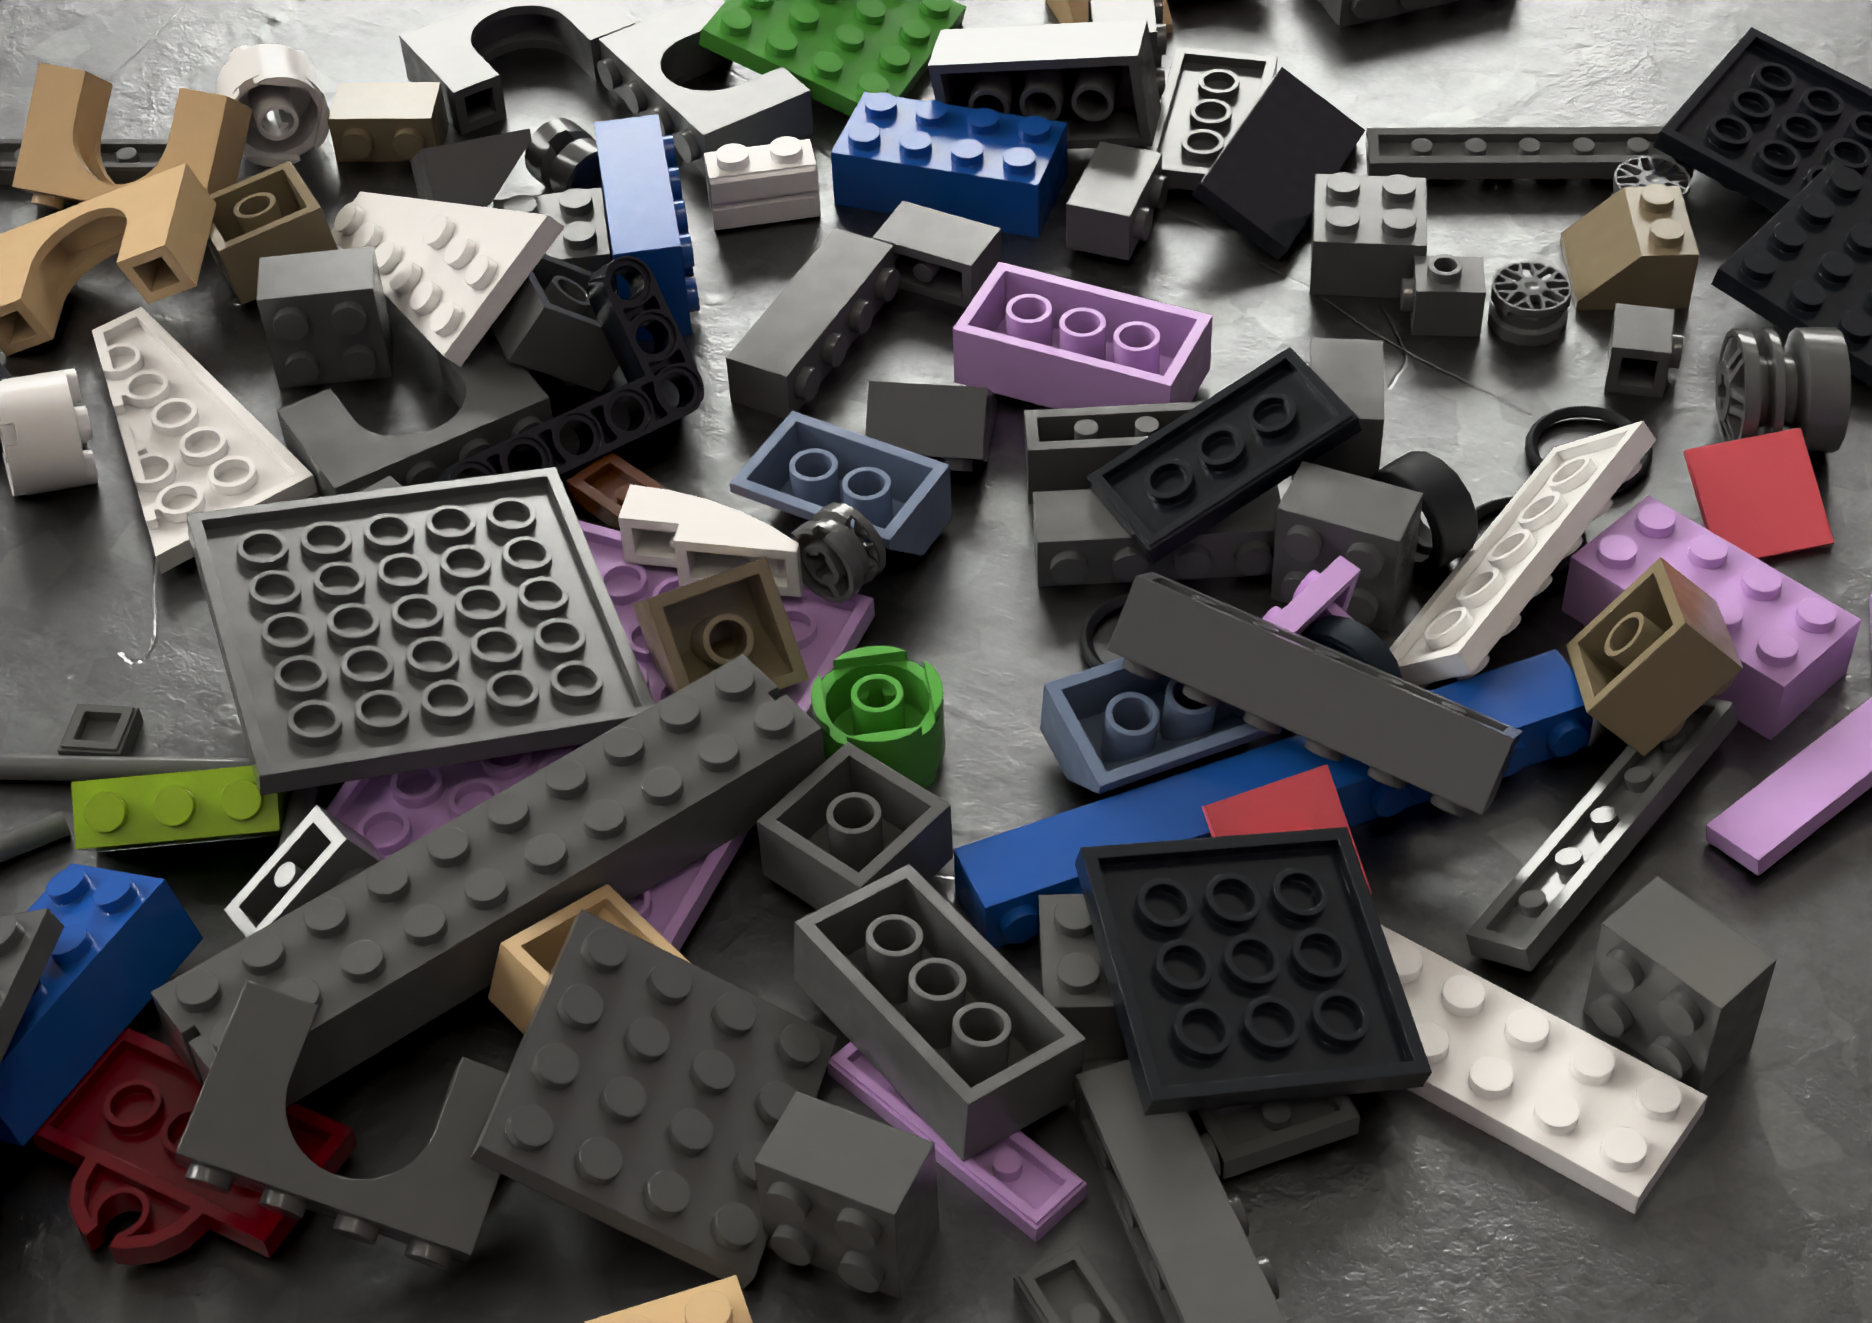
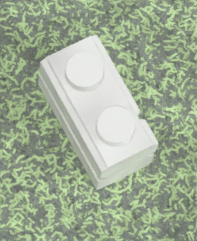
(762, 183)

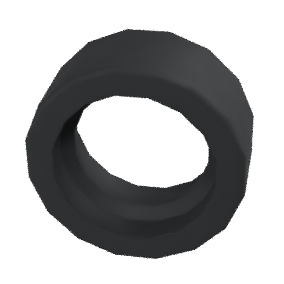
(1444, 504)

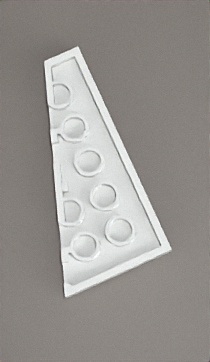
(447, 261)
(187, 436)

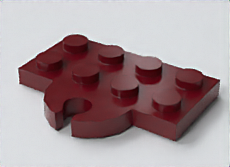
(125, 1137)

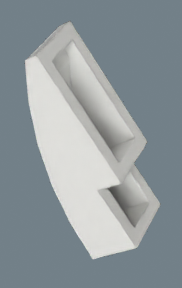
(702, 538)

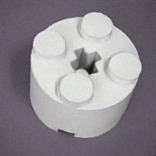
(284, 99)
(45, 433)

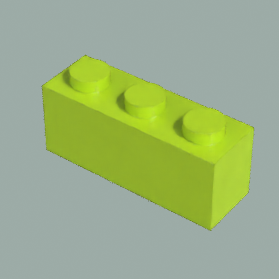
(174, 809)

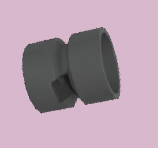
(563, 157)

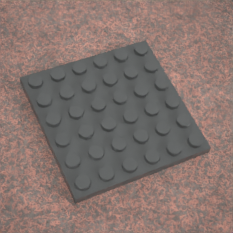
(413, 628)

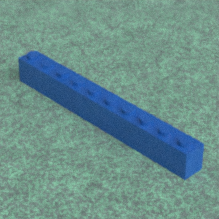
(1007, 872)

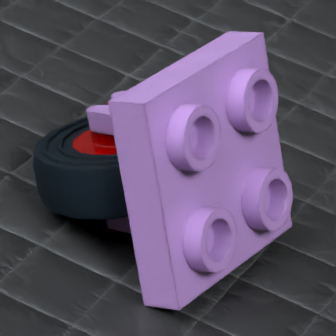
(1321, 616)

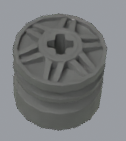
(1785, 388)

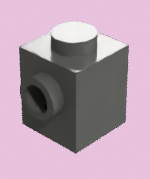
(1445, 296)
(1641, 350)

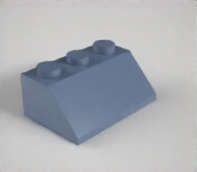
(819, 463)
(1124, 728)

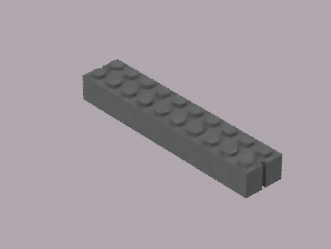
(432, 916)

